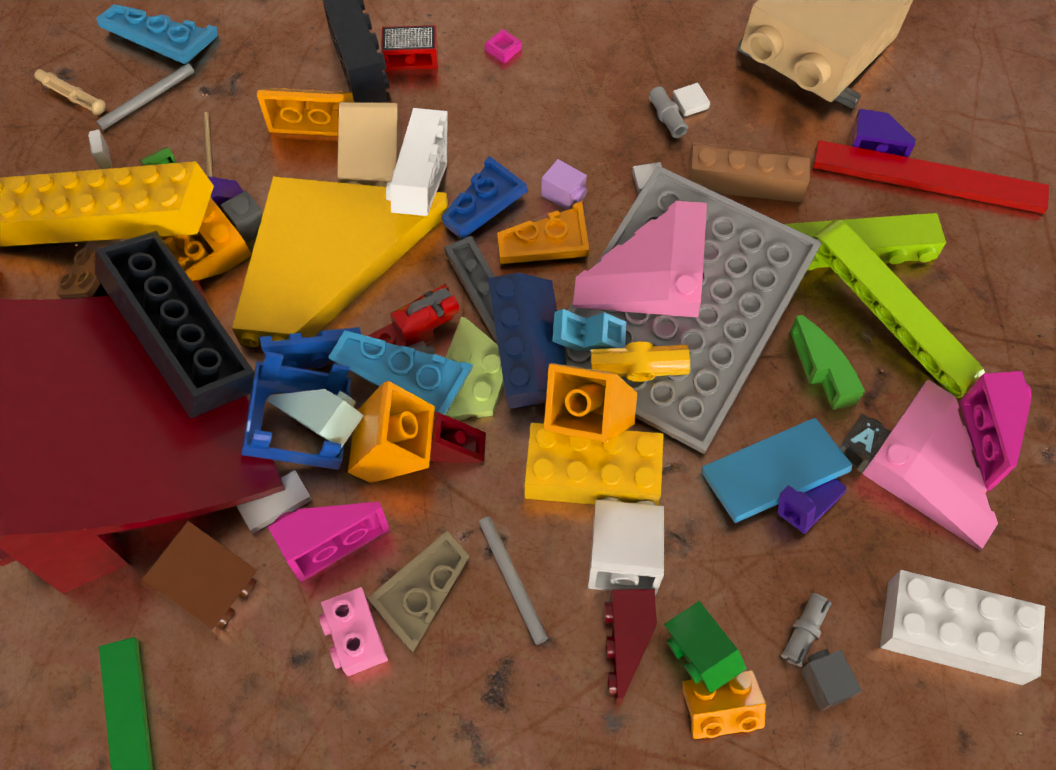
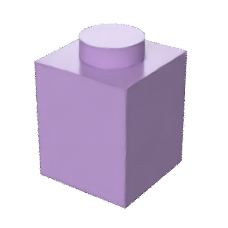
(564, 185)

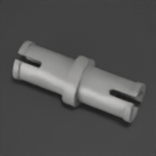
(668, 112)
(806, 629)

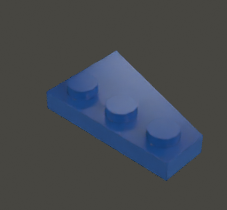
(485, 197)
(303, 351)

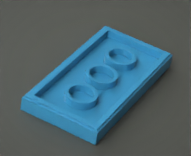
(758, 474)

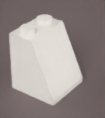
(626, 545)

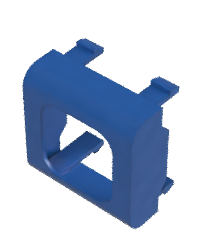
(274, 378)

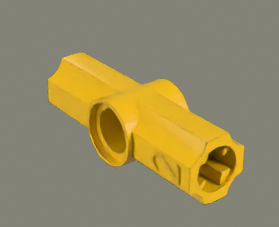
(642, 360)

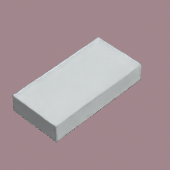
(266, 510)

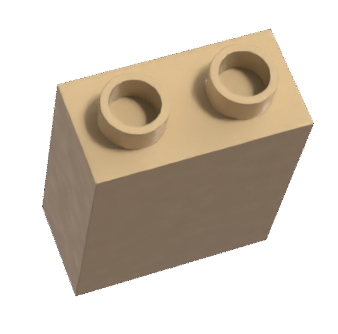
(822, 41)

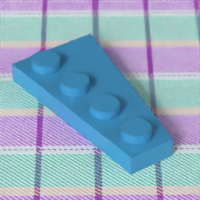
(158, 33)
(422, 374)

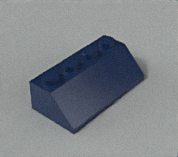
(524, 332)

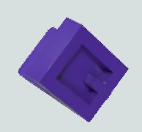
(807, 507)

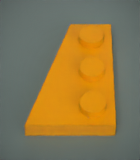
(554, 237)

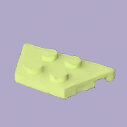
(485, 382)

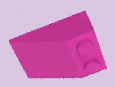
(996, 422)
(326, 534)

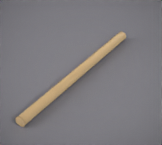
(207, 144)

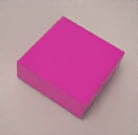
(503, 46)

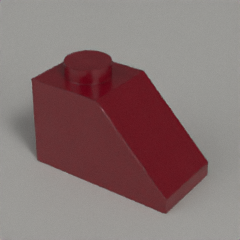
(456, 441)

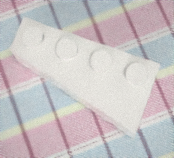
(419, 163)

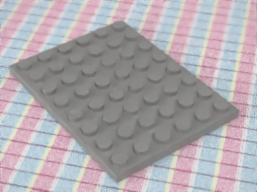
(746, 286)

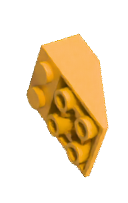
(211, 251)

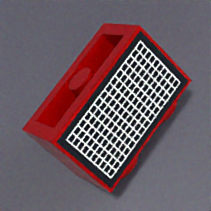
(410, 47)

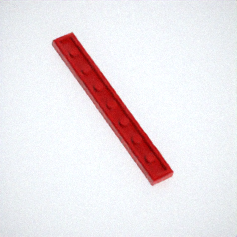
(932, 176)

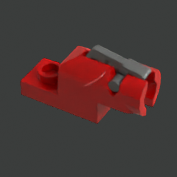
(419, 318)

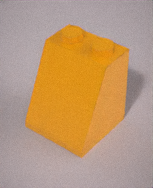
(588, 403)
(391, 435)

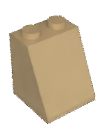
(368, 142)

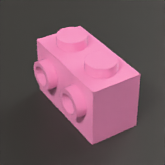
(353, 632)

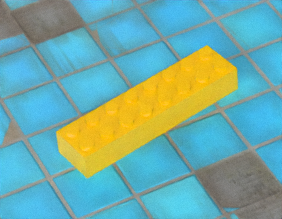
(103, 204)

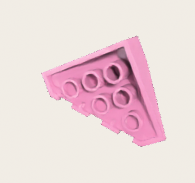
(653, 270)
(933, 468)

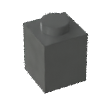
(243, 215)
(830, 678)

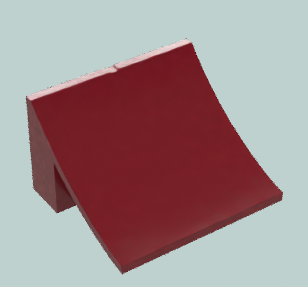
(102, 442)

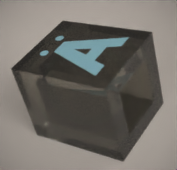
(864, 442)

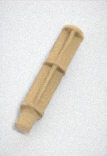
(74, 93)

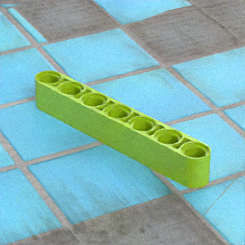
(898, 308)

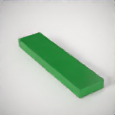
(125, 706)

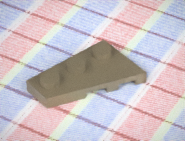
(419, 588)

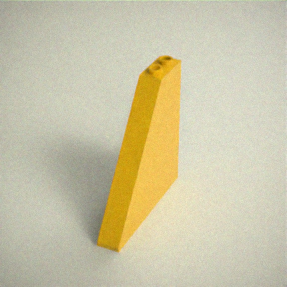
(319, 253)

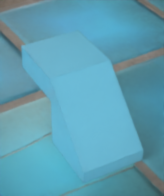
(589, 333)

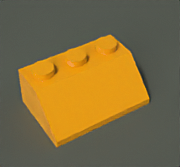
(302, 110)

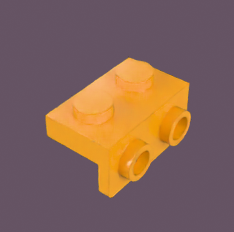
(728, 710)

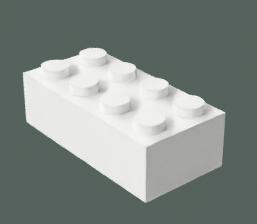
(963, 627)

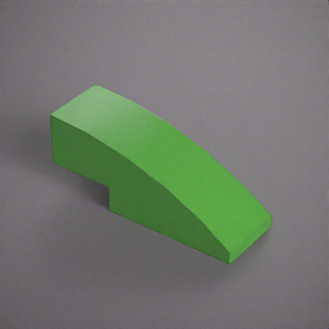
(826, 364)

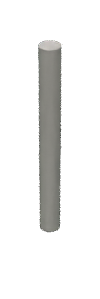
(144, 97)
(513, 580)

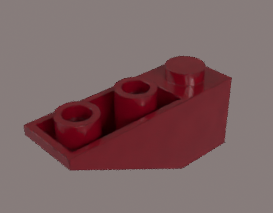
(632, 626)

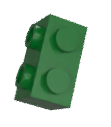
(704, 646)

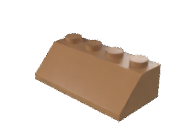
(750, 171)

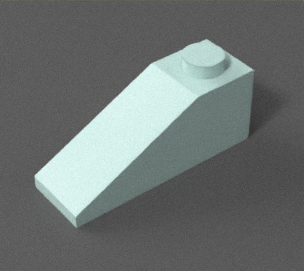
(321, 412)

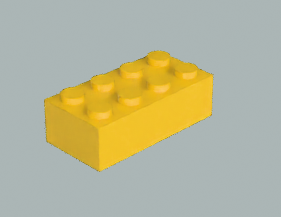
(589, 469)

